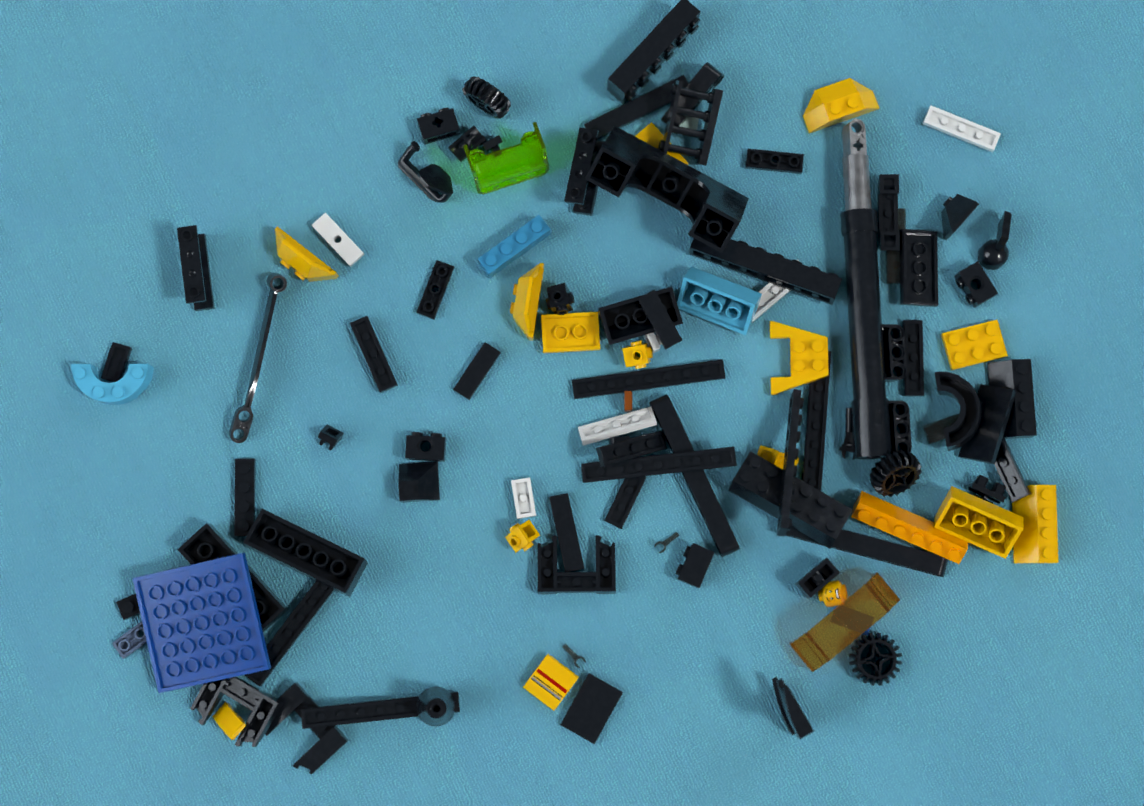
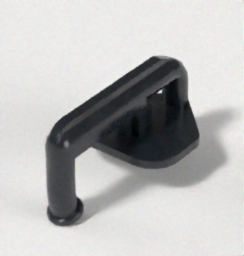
(429, 179)

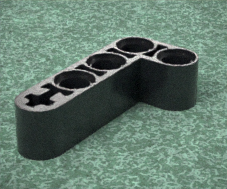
(706, 79)

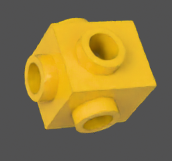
(631, 357)
(522, 536)

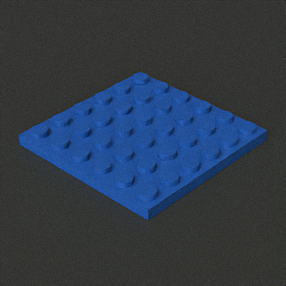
(201, 623)

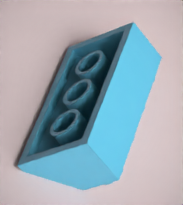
(718, 300)

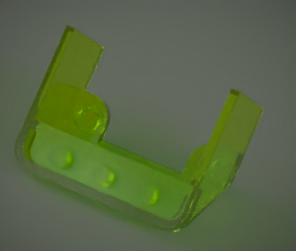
(510, 164)

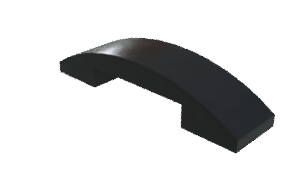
(888, 212)

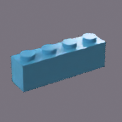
(514, 246)

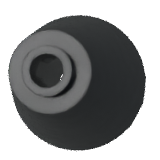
(431, 697)

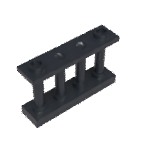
(704, 135)
(579, 190)
(195, 268)

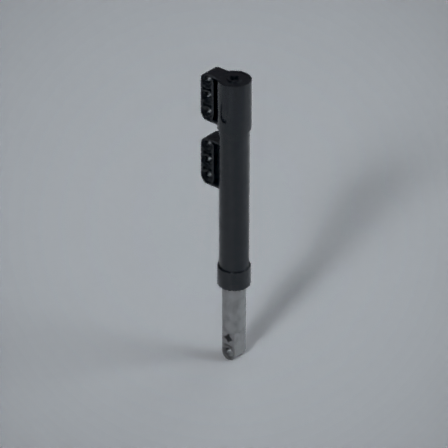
(870, 340)

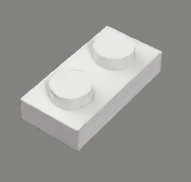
(523, 498)

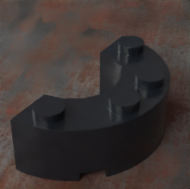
(970, 409)

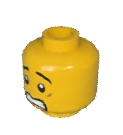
(833, 593)

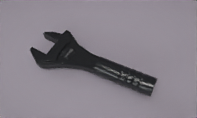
(848, 444)

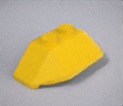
(838, 104)
(301, 260)
(527, 300)

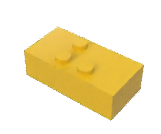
(978, 522)

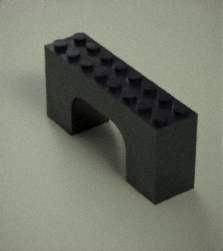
(636, 164)

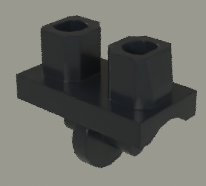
(472, 138)
(994, 494)

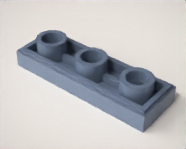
(130, 641)

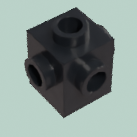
(559, 299)

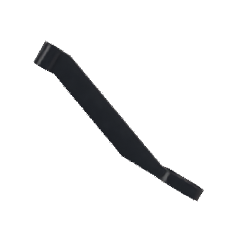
(246, 424)

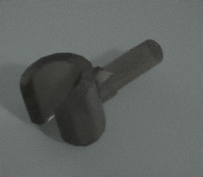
(667, 541)
(573, 655)

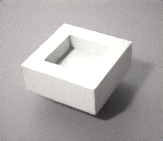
(653, 342)

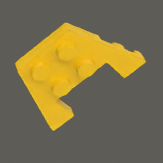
(807, 357)

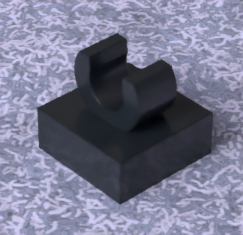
(492, 144)
(330, 435)

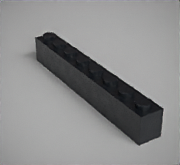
(772, 269)

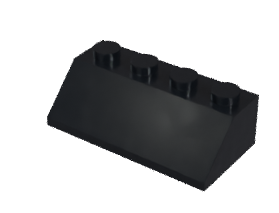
(628, 320)
(1016, 375)

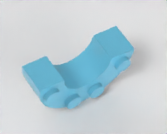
(115, 393)

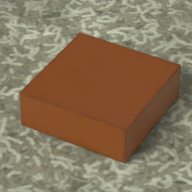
(627, 401)

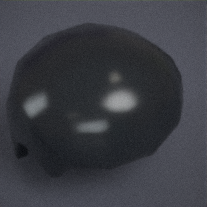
(992, 258)

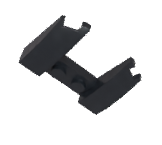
(598, 582)
(262, 704)
(790, 710)
(330, 736)

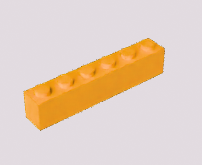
(908, 527)

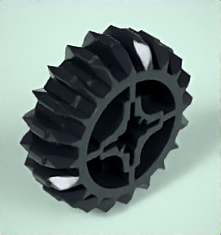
(486, 97)
(895, 473)
(892, 656)

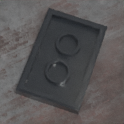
(591, 708)

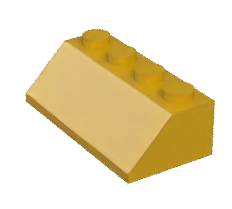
(1040, 536)

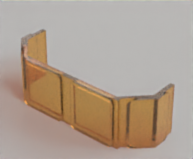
(845, 623)

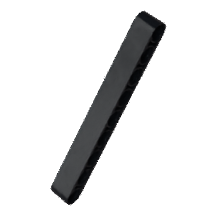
(696, 480)
(883, 551)

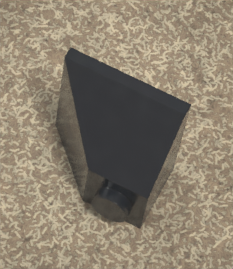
(955, 213)
(418, 482)

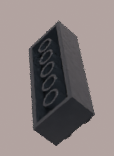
(653, 51)
(813, 510)
(210, 545)
(305, 552)

